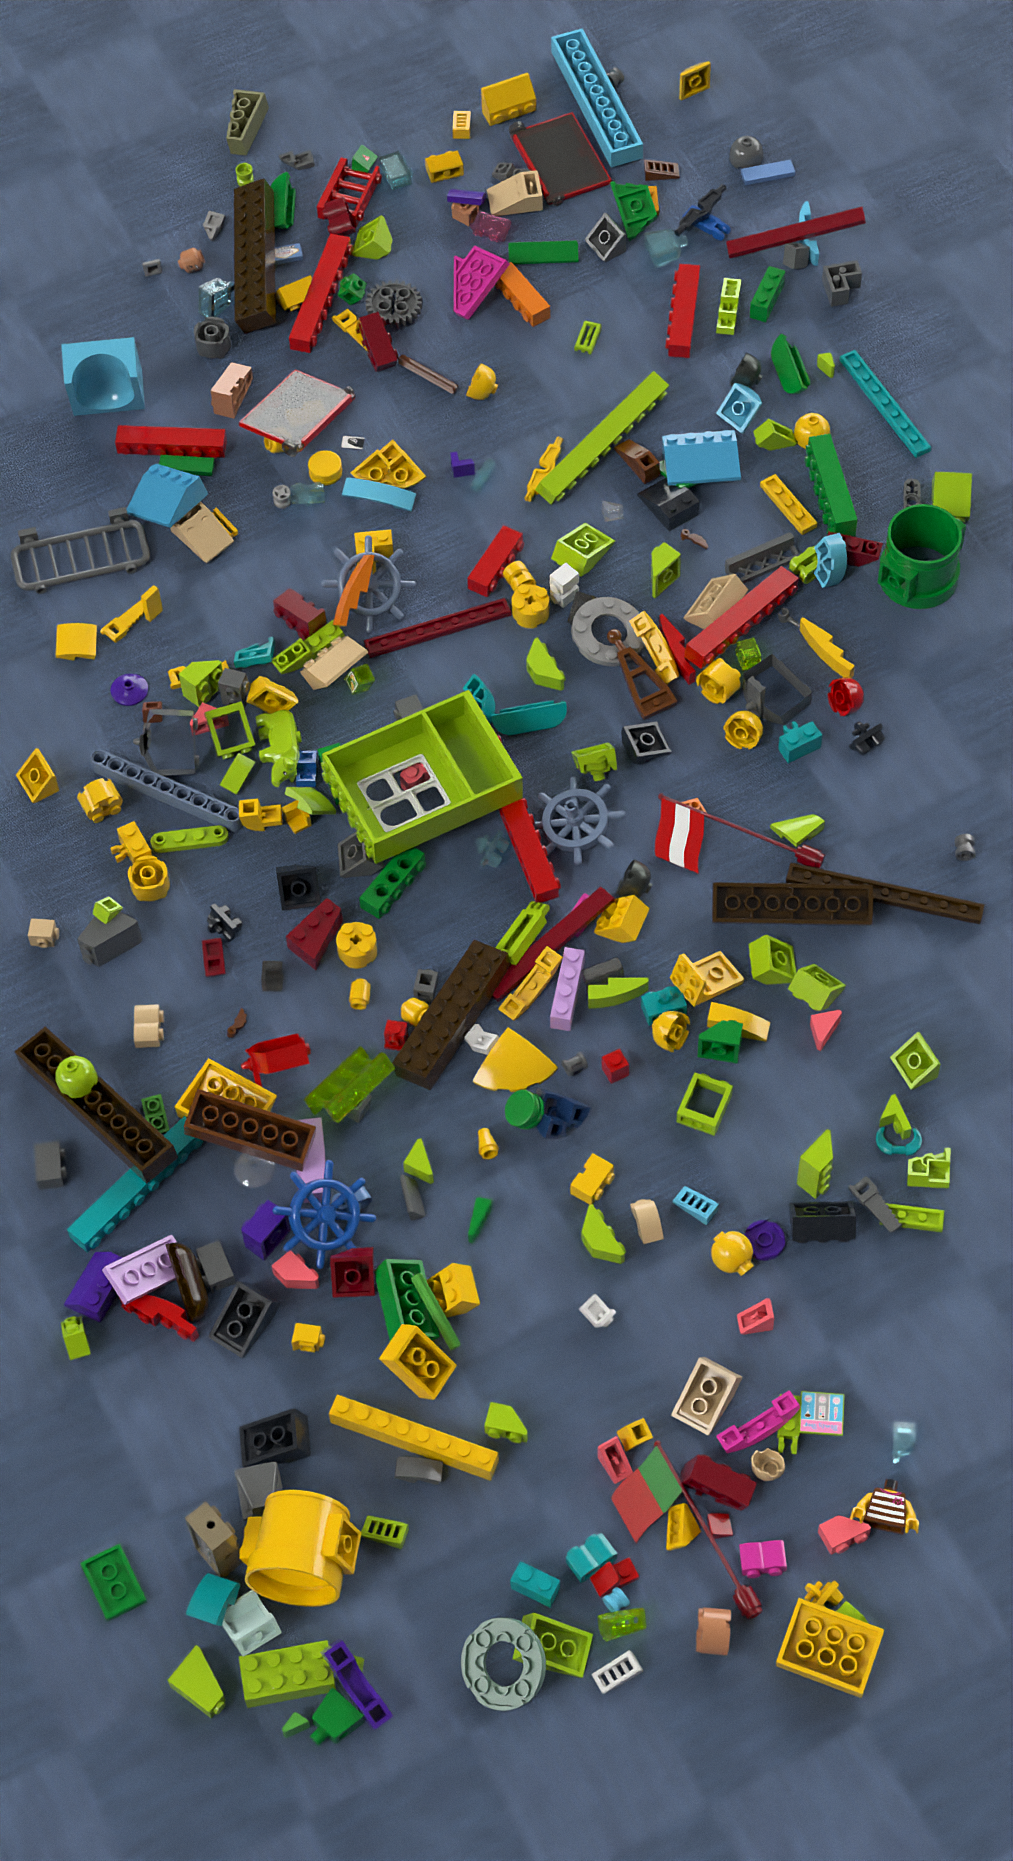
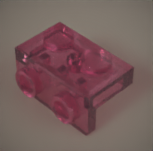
(490, 226)

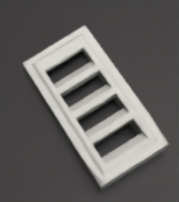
(613, 1666)

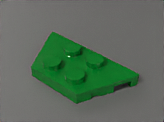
(634, 207)

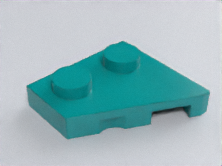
(255, 654)

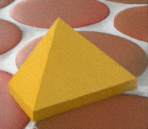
(681, 1527)

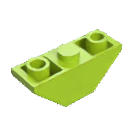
(543, 667)
(600, 1238)

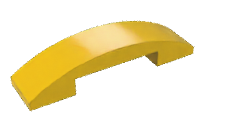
(656, 646)
(532, 985)

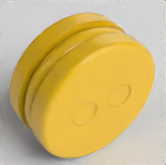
(325, 467)

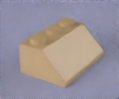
(715, 600)
(332, 662)

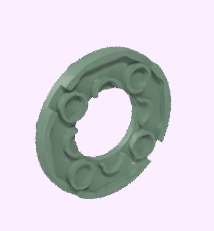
(474, 1665)

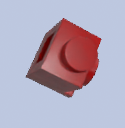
(395, 1034)

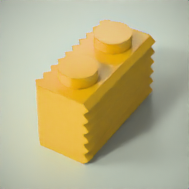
(444, 166)

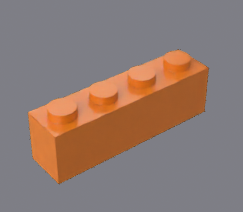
(523, 296)

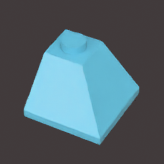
(739, 407)

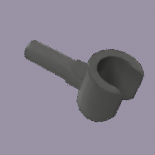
(786, 618)

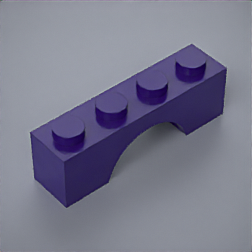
(355, 1684)

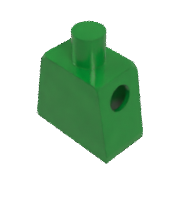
(335, 1718)

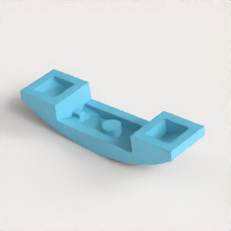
(805, 215)
(379, 493)

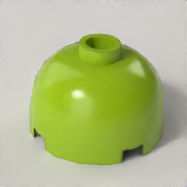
(76, 1076)

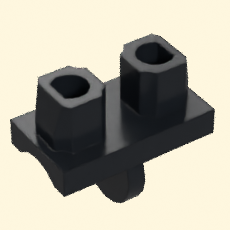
(874, 734)
(221, 923)

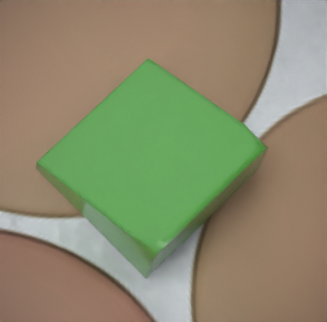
(295, 1725)

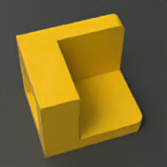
(296, 818)

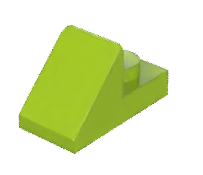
(894, 1114)

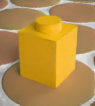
(634, 1434)

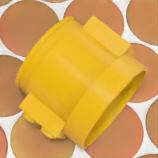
(300, 1548)

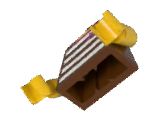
(886, 1510)

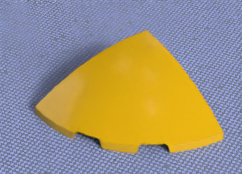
(390, 467)
(514, 1064)

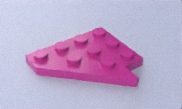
(475, 279)

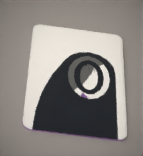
(352, 442)

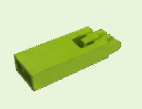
(524, 931)

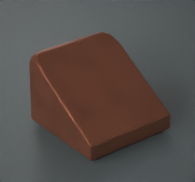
(152, 705)

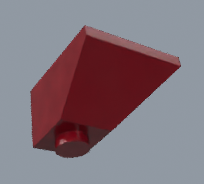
(353, 1273)

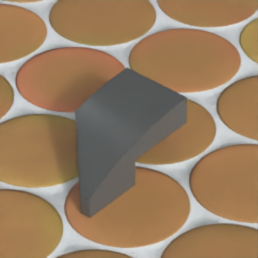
(299, 161)

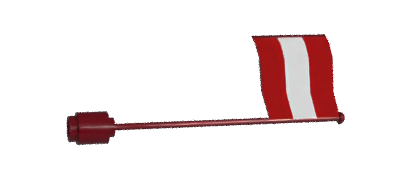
(682, 835)

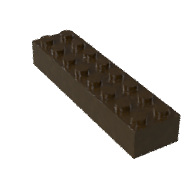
(792, 904)
(451, 1015)

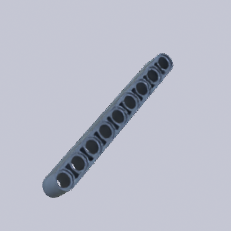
(157, 788)

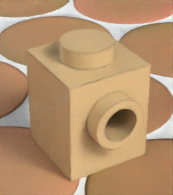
(43, 933)

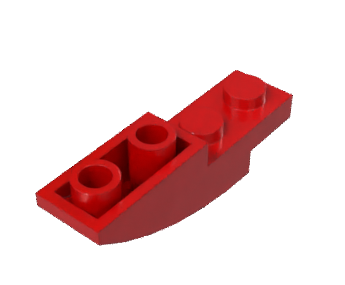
(156, 1310)

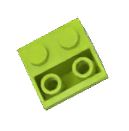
(200, 680)

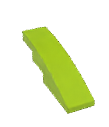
(728, 306)

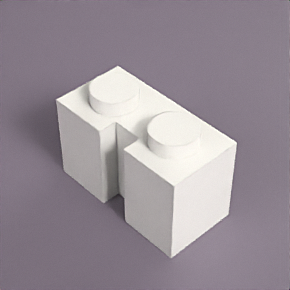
(563, 585)

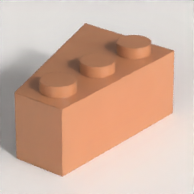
(231, 389)

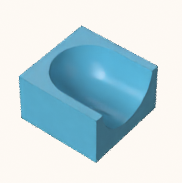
(103, 376)

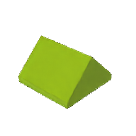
(916, 1062)

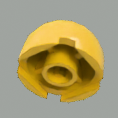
(482, 383)
(808, 426)
(743, 729)
(670, 1030)

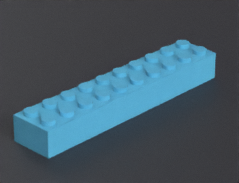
(597, 98)

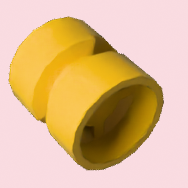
(518, 574)

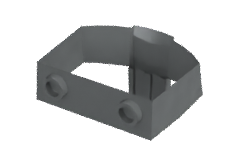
(755, 693)
(145, 741)

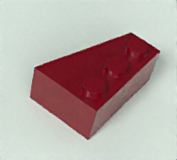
(377, 341)
(718, 1481)

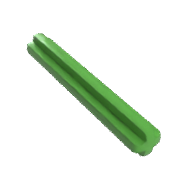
(436, 1311)

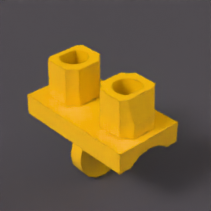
(828, 1592)

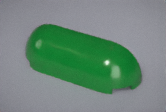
(283, 201)
(789, 366)

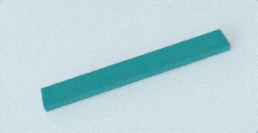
(885, 404)

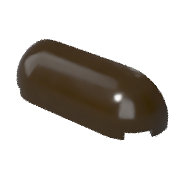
(188, 1280)

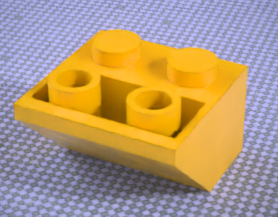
(622, 919)
(455, 1289)

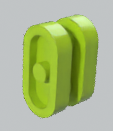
(805, 565)

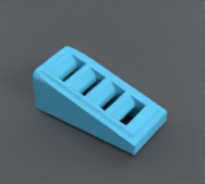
(705, 1217)

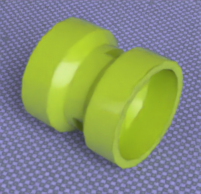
(244, 174)

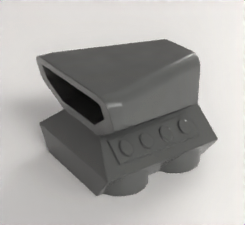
(255, 1485)

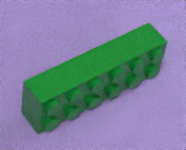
(830, 486)

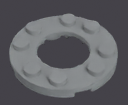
(583, 636)

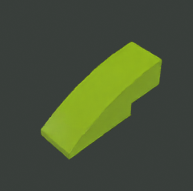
(616, 992)

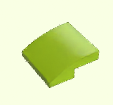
(311, 801)

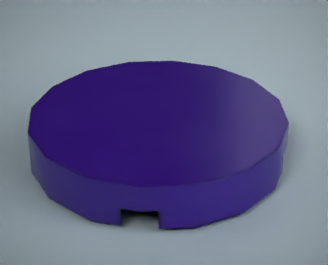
(766, 1239)

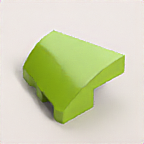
(799, 828)
(930, 1170)

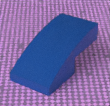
(307, 769)

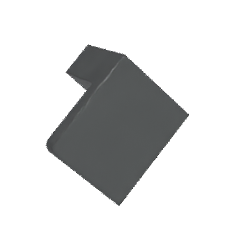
(796, 255)

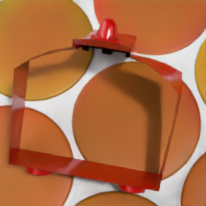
(276, 1055)

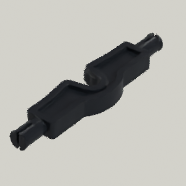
(694, 215)

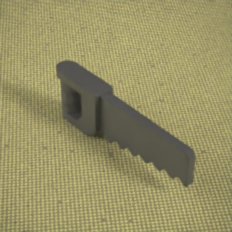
(875, 1204)

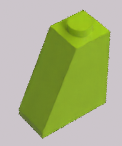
(198, 1684)

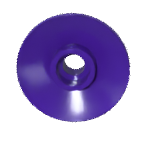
(129, 695)

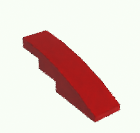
(677, 646)

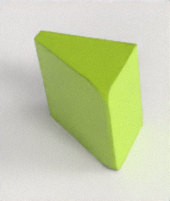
(826, 364)
(106, 909)

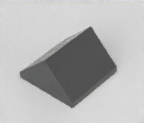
(607, 239)

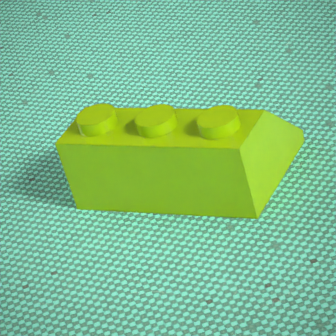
(816, 1166)

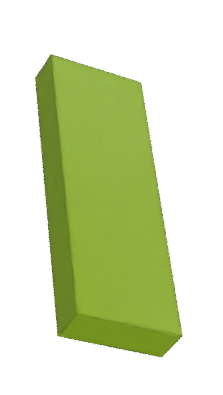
(918, 1217)

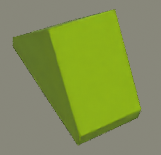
(418, 1163)

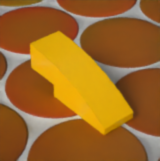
(753, 1026)

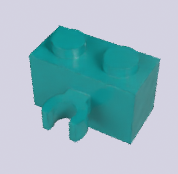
(799, 741)
(658, 1002)

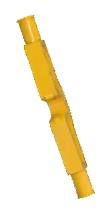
(548, 462)

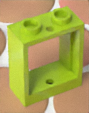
(223, 711)
(700, 1121)

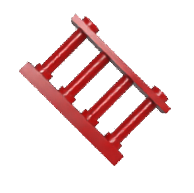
(337, 182)

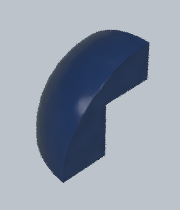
(560, 1114)

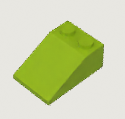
(582, 548)
(563, 1645)

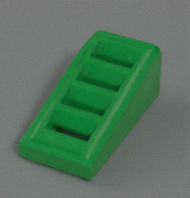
(480, 1213)

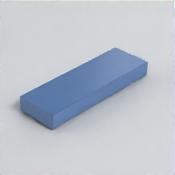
(767, 172)

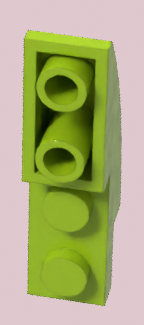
(302, 651)

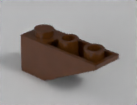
(639, 460)

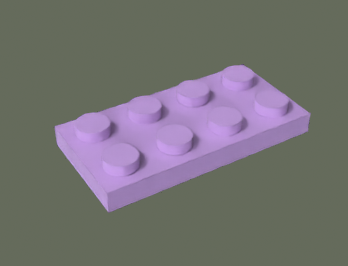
(141, 1271)

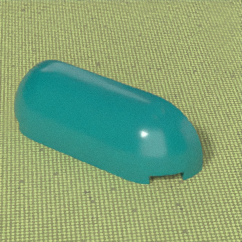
(529, 717)

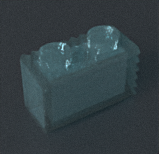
(396, 170)

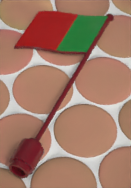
(650, 1494)

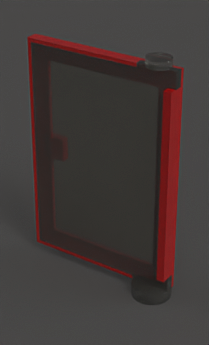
(561, 156)
(297, 411)

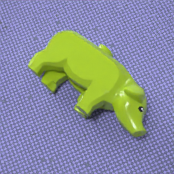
(284, 743)

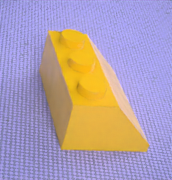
(508, 99)

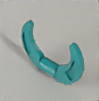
(887, 1148)

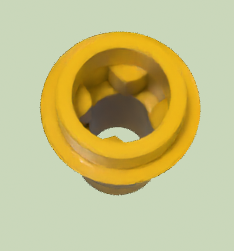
(487, 1146)

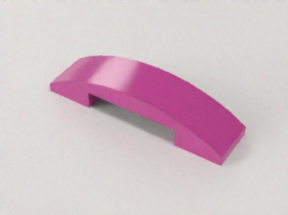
(761, 1426)

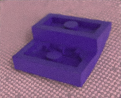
(466, 197)

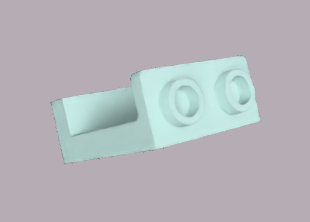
(249, 1623)

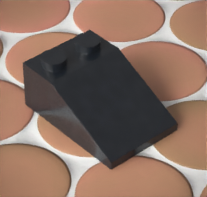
(670, 504)
(244, 1318)
(275, 1439)

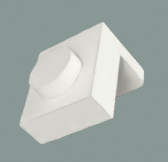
(480, 1040)
(597, 1312)

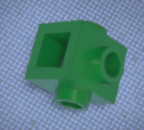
(352, 289)

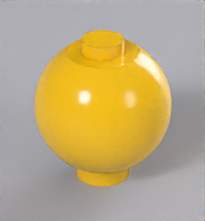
(732, 1252)

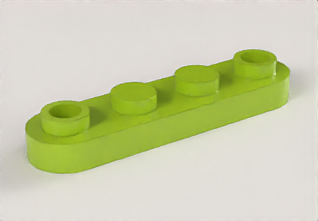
(189, 839)

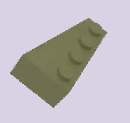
(245, 119)

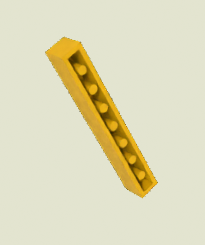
(414, 1437)

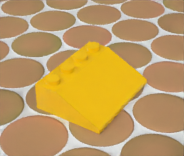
(225, 1083)
(829, 1647)

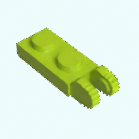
(790, 1431)

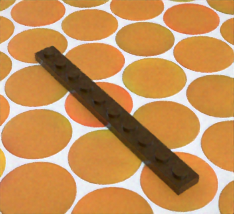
(893, 894)

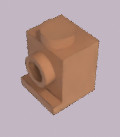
(464, 212)

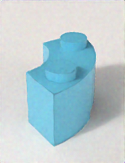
(831, 560)

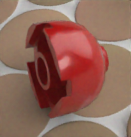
(845, 696)

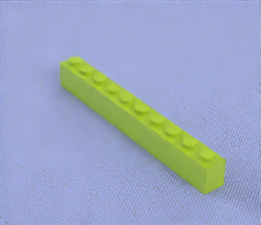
(602, 437)

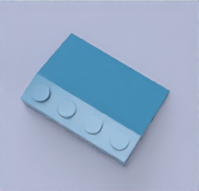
(701, 457)
(166, 495)

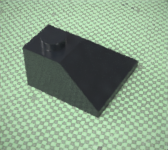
(297, 886)

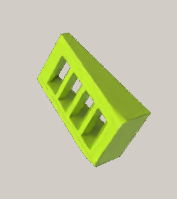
(388, 1540)

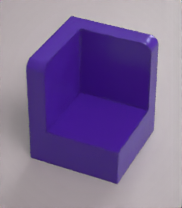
(461, 467)

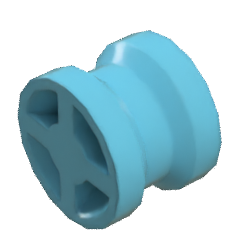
(616, 1600)

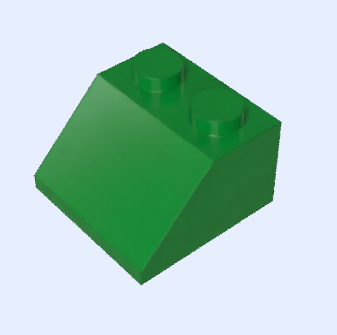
(721, 1042)

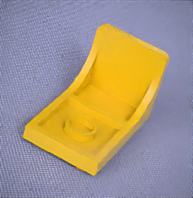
(705, 977)

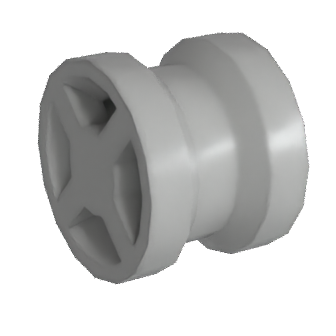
(278, 494)

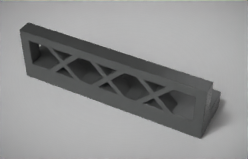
(759, 556)

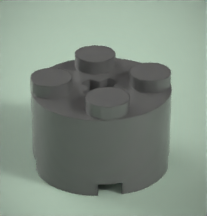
(212, 338)

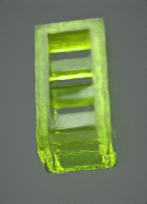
(612, 1618)

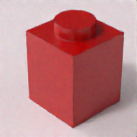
(615, 1066)

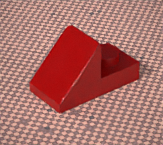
(614, 1576)

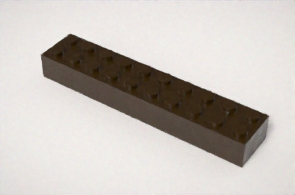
(254, 256)
(101, 1110)

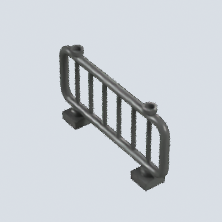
(119, 521)

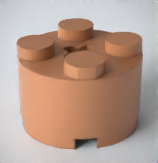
(713, 1631)

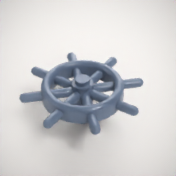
(374, 583)
(576, 819)

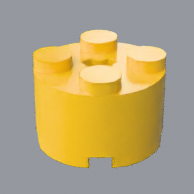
(530, 605)
(718, 681)
(100, 799)
(149, 878)
(356, 944)

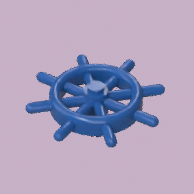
(323, 1214)

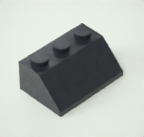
(822, 1221)

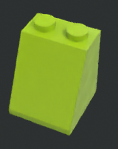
(953, 493)

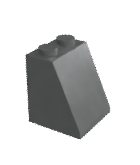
(104, 942)

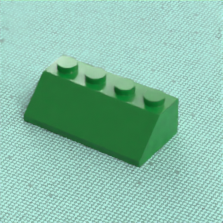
(400, 1297)

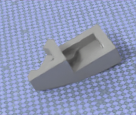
(213, 224)

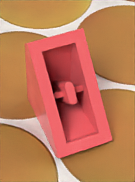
(202, 724)
(823, 1026)
(756, 1318)
(614, 1460)

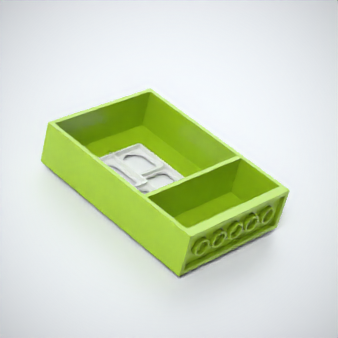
(462, 763)

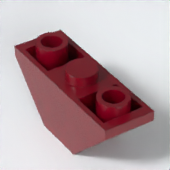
(860, 550)

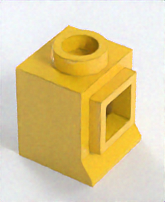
(307, 1337)

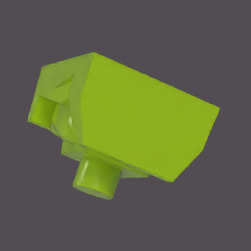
(595, 760)

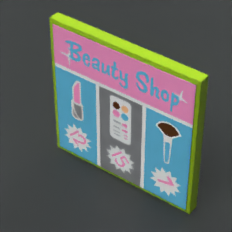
(821, 1413)

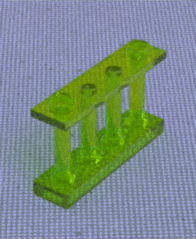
(349, 1084)

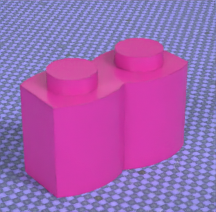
(762, 1558)

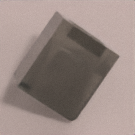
(272, 976)

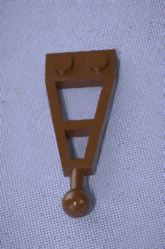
(650, 704)

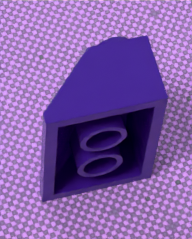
(93, 1291)

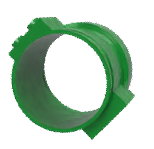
(917, 582)

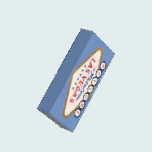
(288, 254)

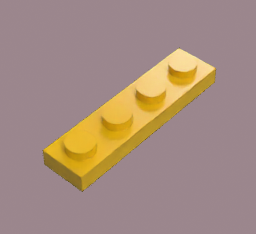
(788, 504)

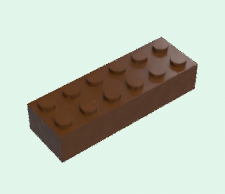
(250, 1130)

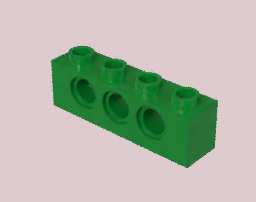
(382, 885)

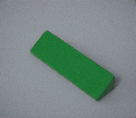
(543, 252)

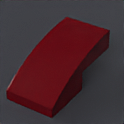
(213, 957)

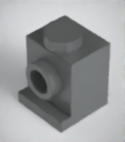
(425, 985)

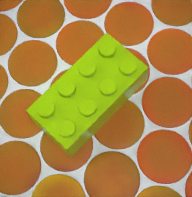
(285, 1674)

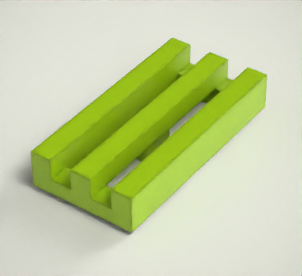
(584, 347)

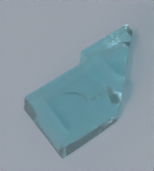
(903, 1439)

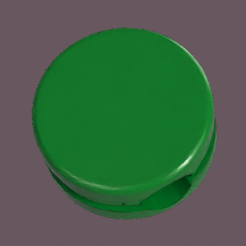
(524, 1109)

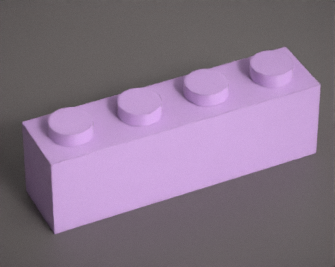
(567, 989)
(316, 1159)

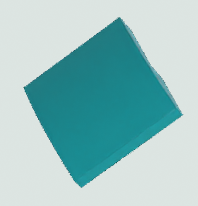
(212, 1599)

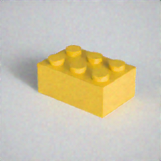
(418, 1361)

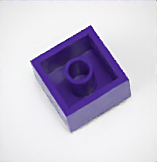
(265, 1230)

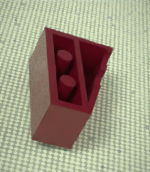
(299, 614)
(315, 932)

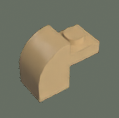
(647, 1220)

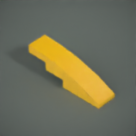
(822, 644)

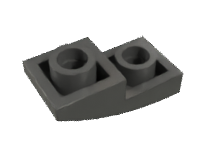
(506, 170)
(422, 1469)

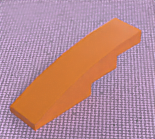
(356, 584)

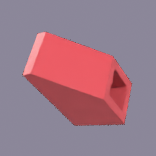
(294, 1273)
(842, 1532)

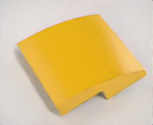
(76, 641)

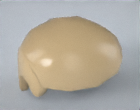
(767, 1465)

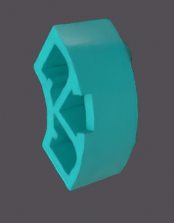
(481, 695)

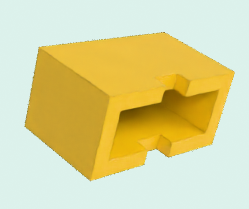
(591, 1183)

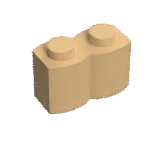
(147, 1026)

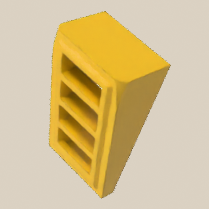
(461, 124)

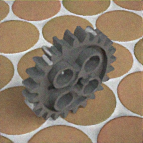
(407, 302)

